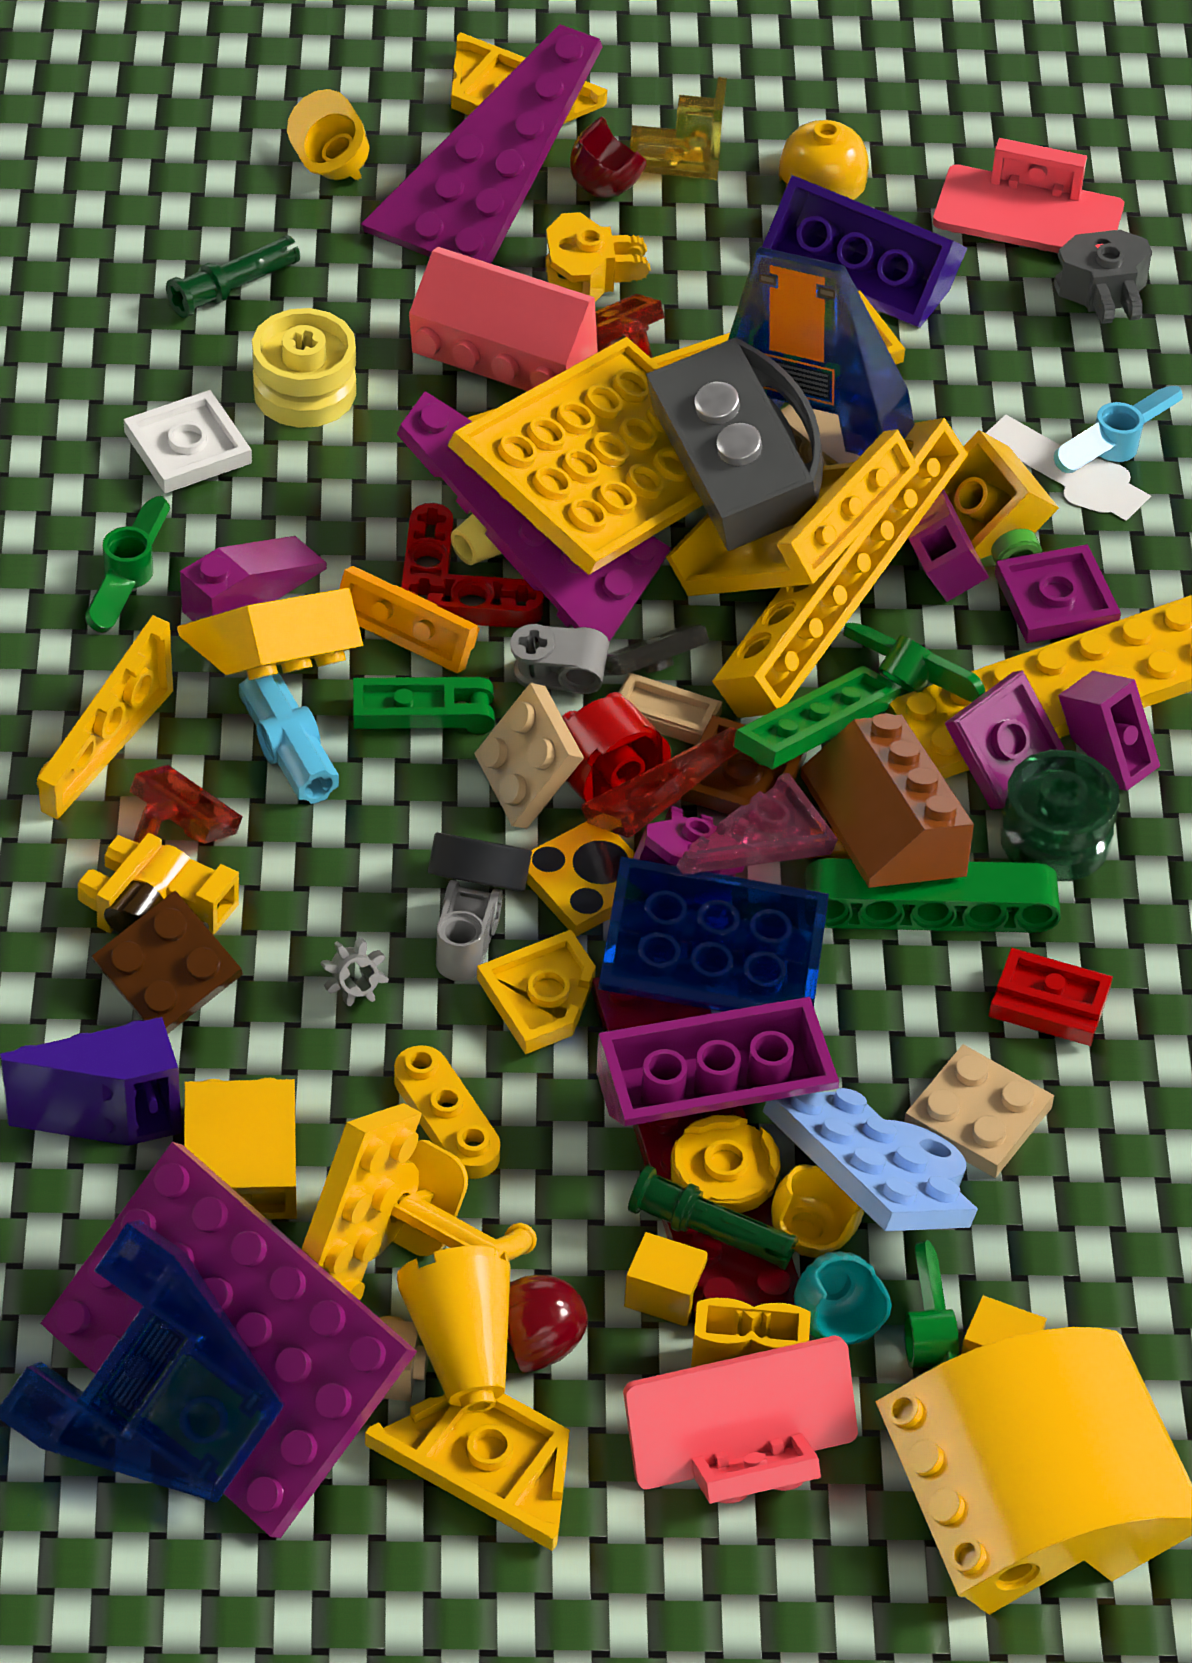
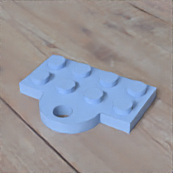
(885, 1166)

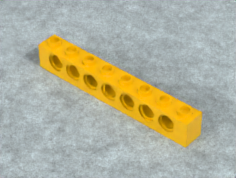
(807, 618)

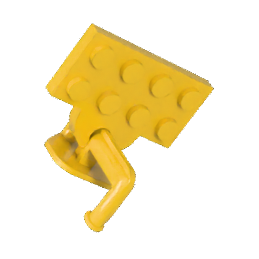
(396, 1191)

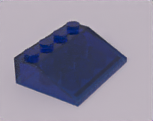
(711, 938)

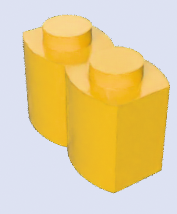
(736, 1329)

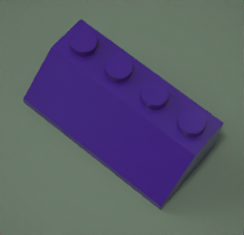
(888, 259)

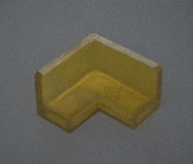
(695, 143)

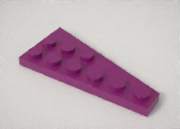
(483, 170)
(582, 599)

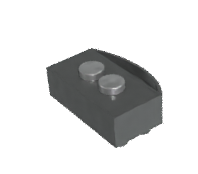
(739, 439)

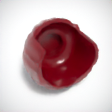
(603, 163)
(544, 1320)

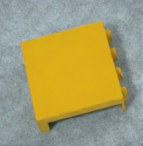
(801, 552)

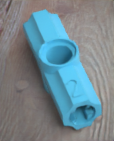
(289, 737)

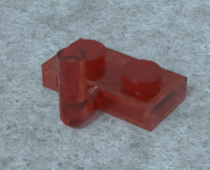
(630, 319)
(185, 803)

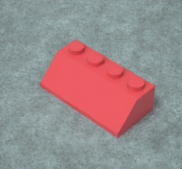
(499, 321)

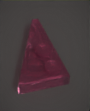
(767, 830)

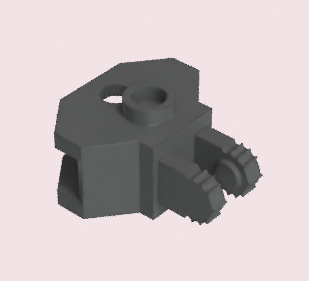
(1105, 275)

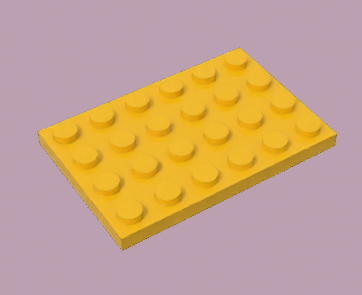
(585, 457)

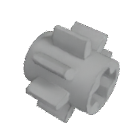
(368, 970)

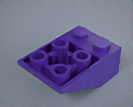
(97, 1085)

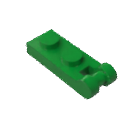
(424, 703)

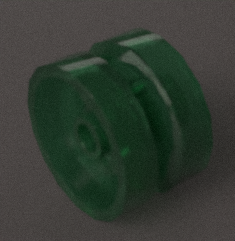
(1060, 813)

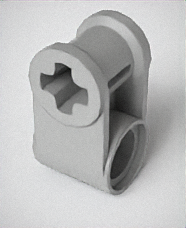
(563, 661)
(465, 930)

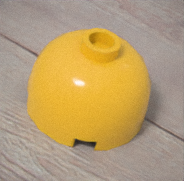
(826, 156)

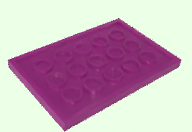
(301, 1325)

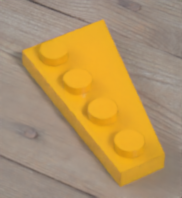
(112, 718)

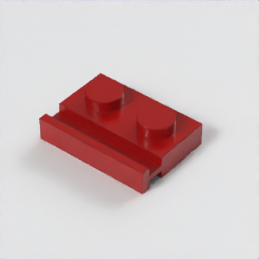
(1050, 996)

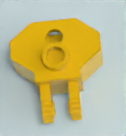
(592, 256)

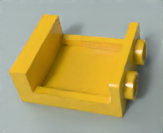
(247, 1138)

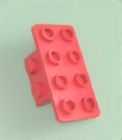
(1026, 199)
(743, 1420)

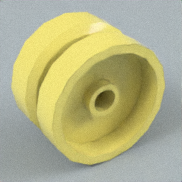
(304, 367)

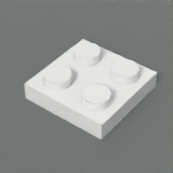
(187, 441)

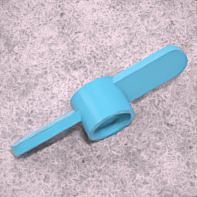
(1115, 431)

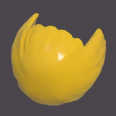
(815, 1211)

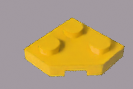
(540, 989)

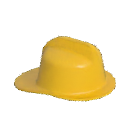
(328, 135)

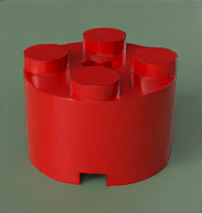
(614, 744)

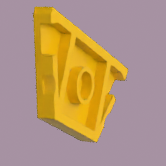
(483, 66)
(494, 1459)

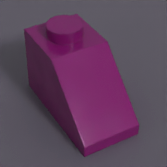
(1111, 726)

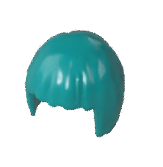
(843, 1297)

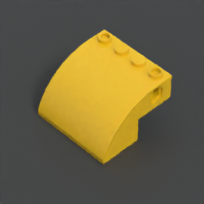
(1039, 1462)

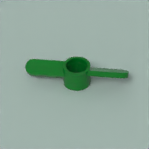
(126, 573)
(914, 665)
(930, 1333)

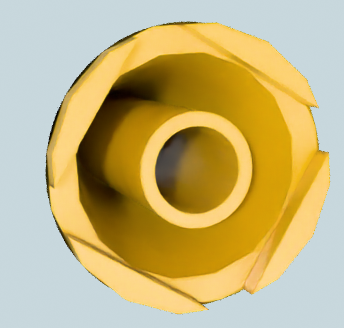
(462, 1320)

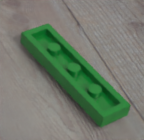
(815, 717)

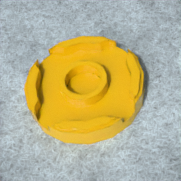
(727, 1161)

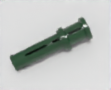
(216, 281)
(688, 1209)

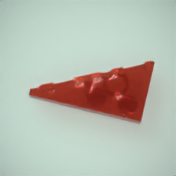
(647, 795)

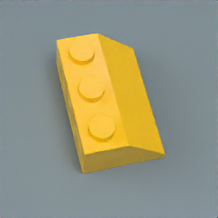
(278, 633)

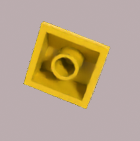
(996, 493)

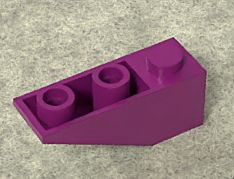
(946, 550)

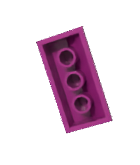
(714, 1062)

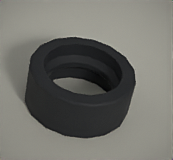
(479, 861)

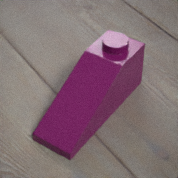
(246, 575)

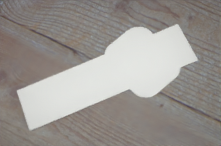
(1094, 486)

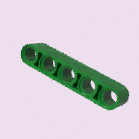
(987, 900)

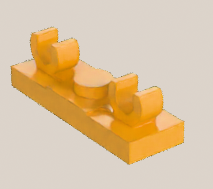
(410, 620)

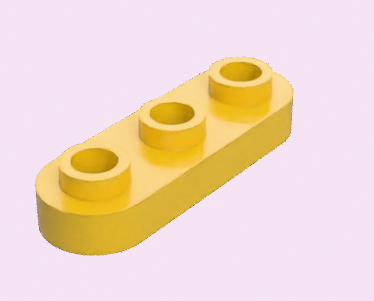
(447, 1126)

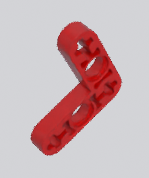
(437, 581)

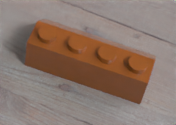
(889, 804)

